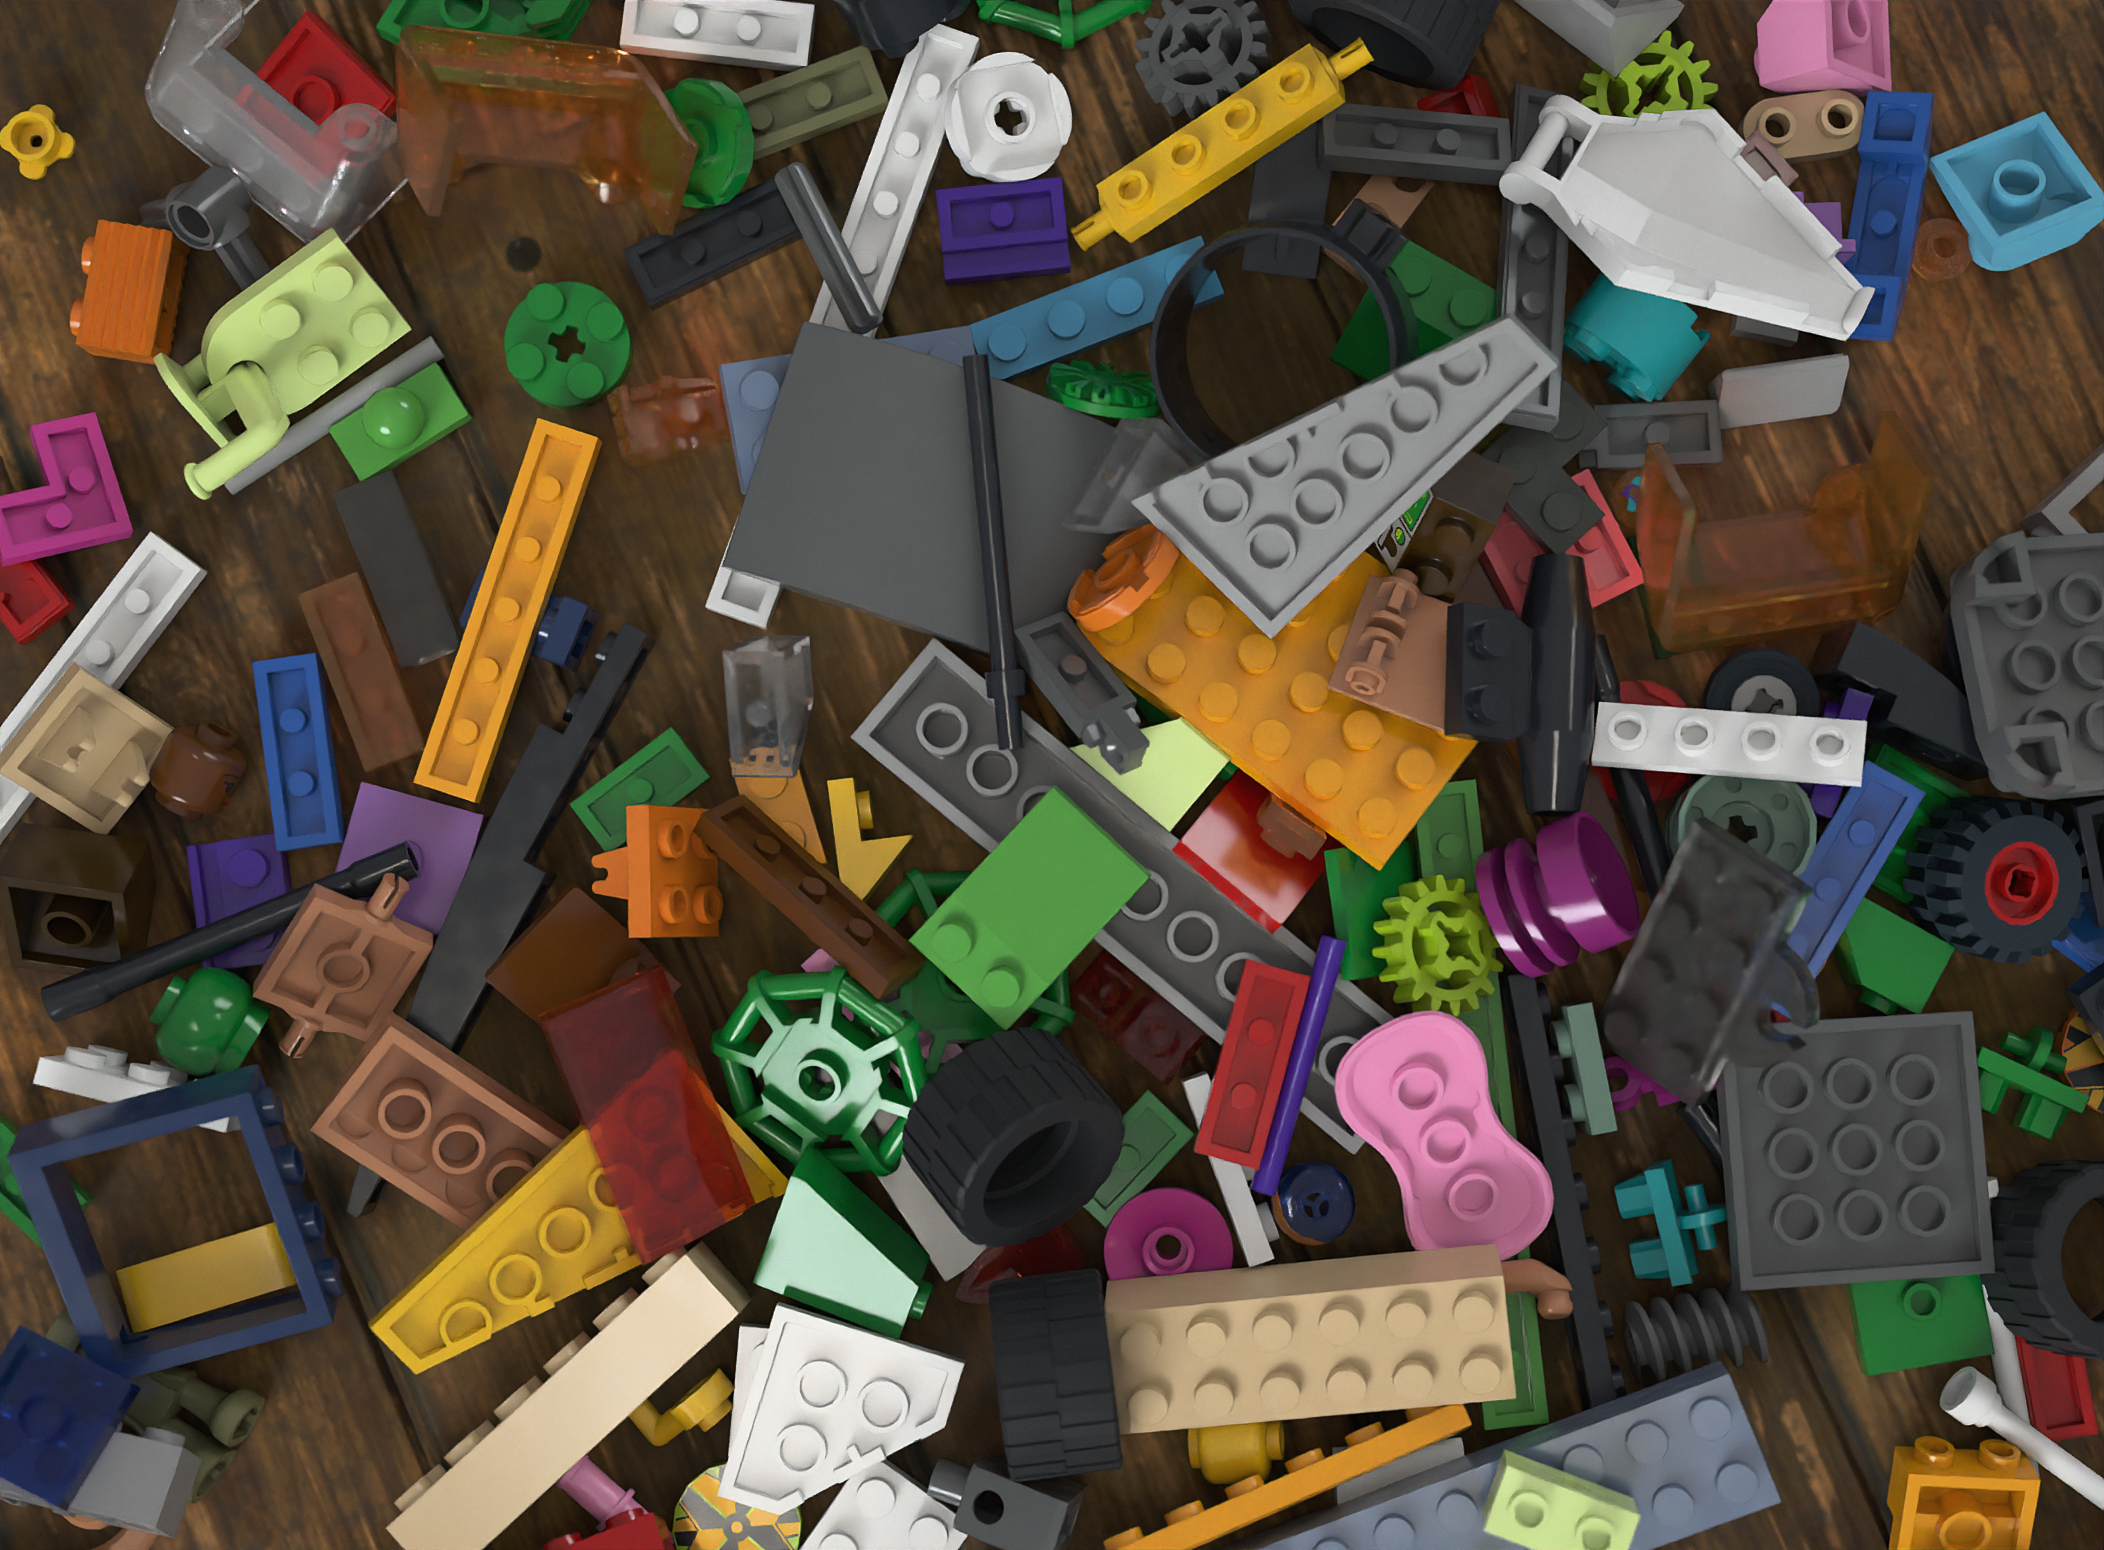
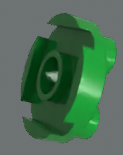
(550, 313)

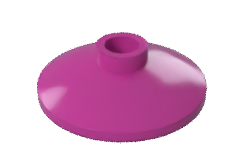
(1162, 1211)

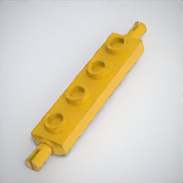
(1221, 143)

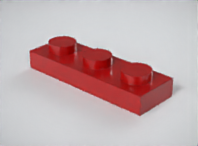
(1251, 1064)

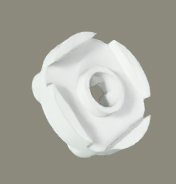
(1027, 89)

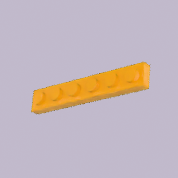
(508, 611)
(1307, 1477)

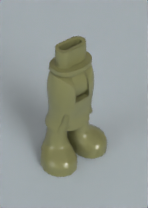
(163, 1396)

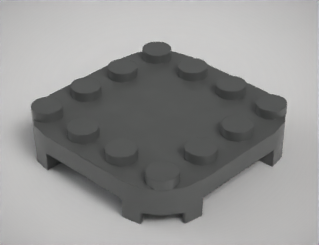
(2035, 661)

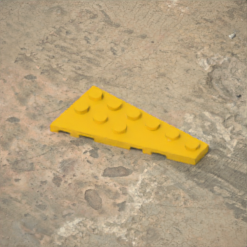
(530, 1252)

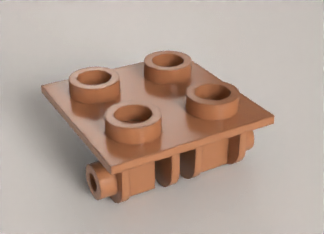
(1396, 651)

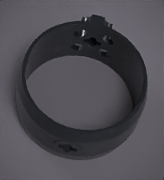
(1360, 237)

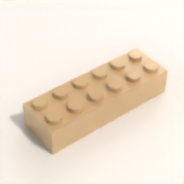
(1310, 1339)
(559, 1421)

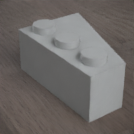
(132, 1485)

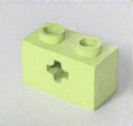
(1556, 1509)

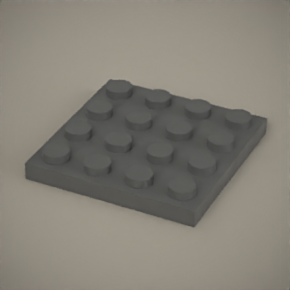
(1858, 1155)

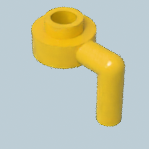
(701, 1405)

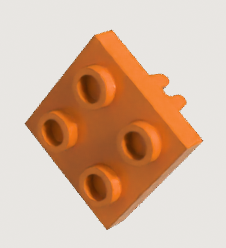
(664, 874)

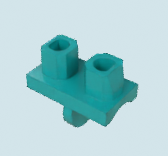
(1673, 1250)

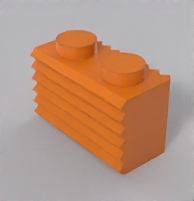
(129, 292)

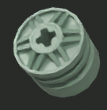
(1771, 813)

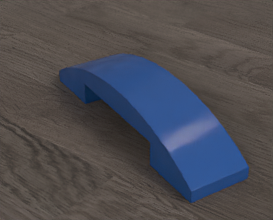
(1889, 203)

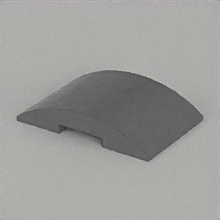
(874, 493)

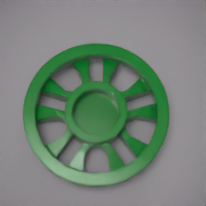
(1102, 390)

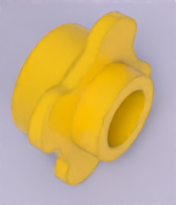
(26, 126)

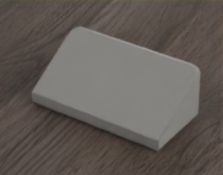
(1779, 390)

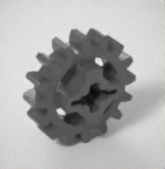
(1202, 53)

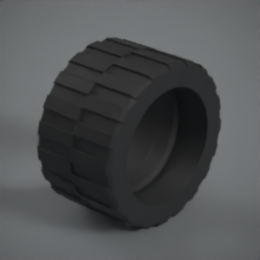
(1410, 40)
(1012, 1137)
(2027, 1242)
(1054, 1375)

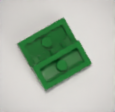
(1357, 903)

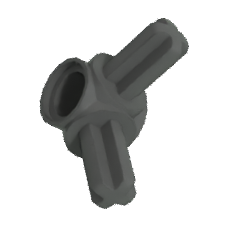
(212, 216)

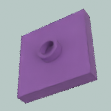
(439, 836)

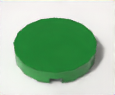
(724, 140)

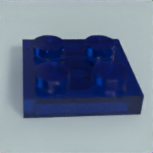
(55, 1416)

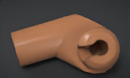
(1540, 1282)

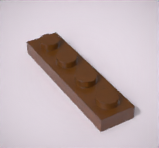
(810, 896)

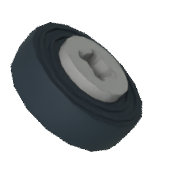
(1763, 678)

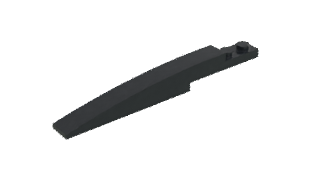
(502, 879)

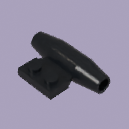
(1530, 681)

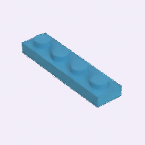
(1084, 314)

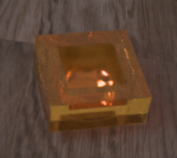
(1288, 829)

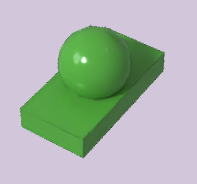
(400, 422)

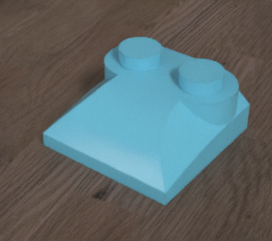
(2019, 193)

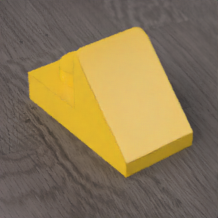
(860, 862)

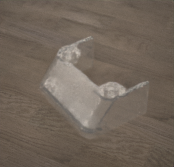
(234, 120)

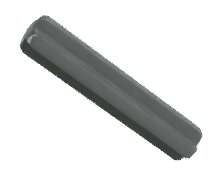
(828, 248)

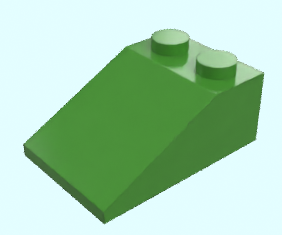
(1030, 907)

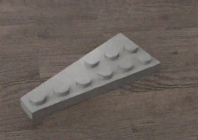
(1315, 492)

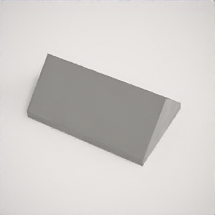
(1606, 30)

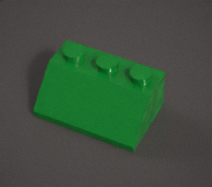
(1444, 304)

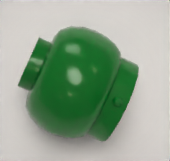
(208, 1022)

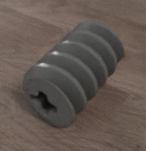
(1692, 1331)

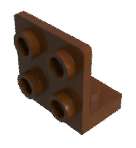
(570, 954)

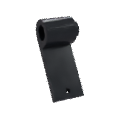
(1287, 187)

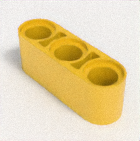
(205, 1277)

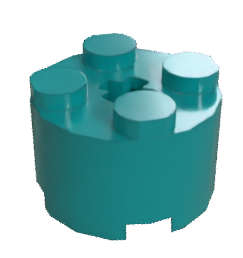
(1634, 337)

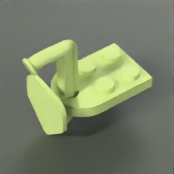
(279, 352)

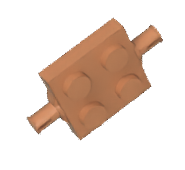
(342, 964)

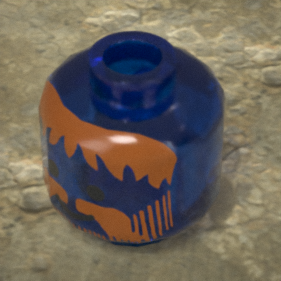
(1298, 1182)

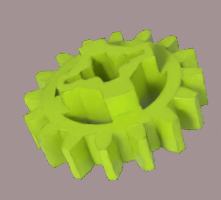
(1636, 80)
(1437, 946)

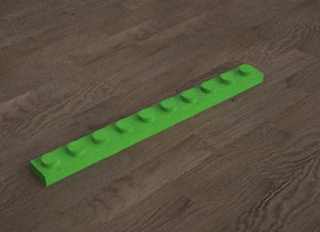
(1449, 845)

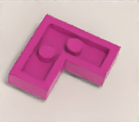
(80, 497)

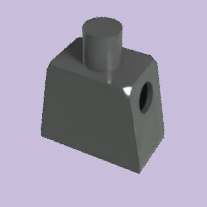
(1035, 1512)

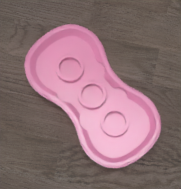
(1426, 1106)

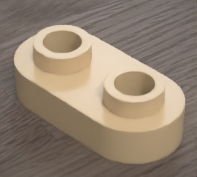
(1806, 124)

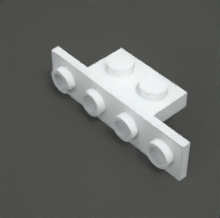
(1730, 743)

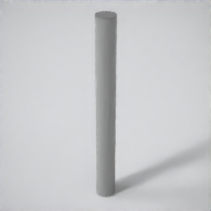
(317, 423)

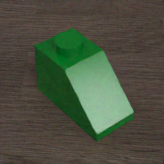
(1890, 960)

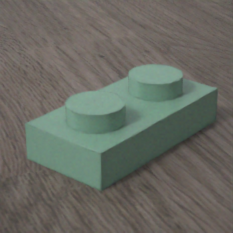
(1588, 1091)

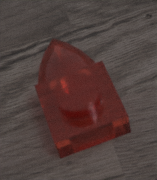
(1047, 1254)

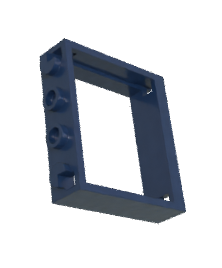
(74, 1257)

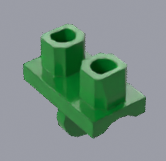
(2044, 1098)

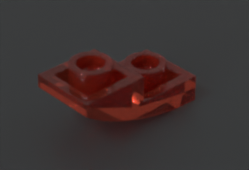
(1136, 1017)

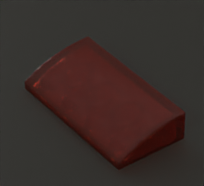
(647, 1113)

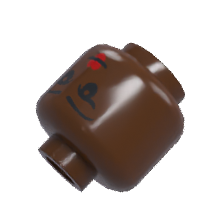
(197, 769)

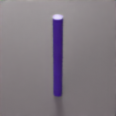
(1300, 1063)

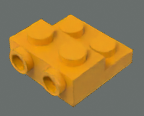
(1961, 1496)

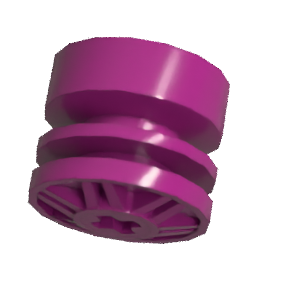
(1558, 895)

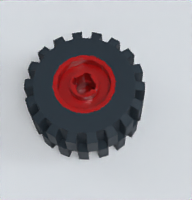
(1996, 877)

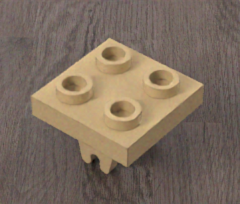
(86, 750)

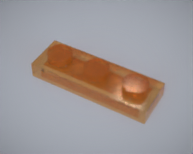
(363, 672)

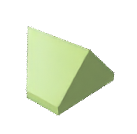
(1173, 770)

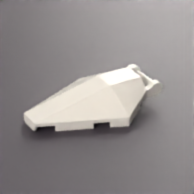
(1686, 218)

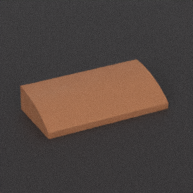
(434, 1123)

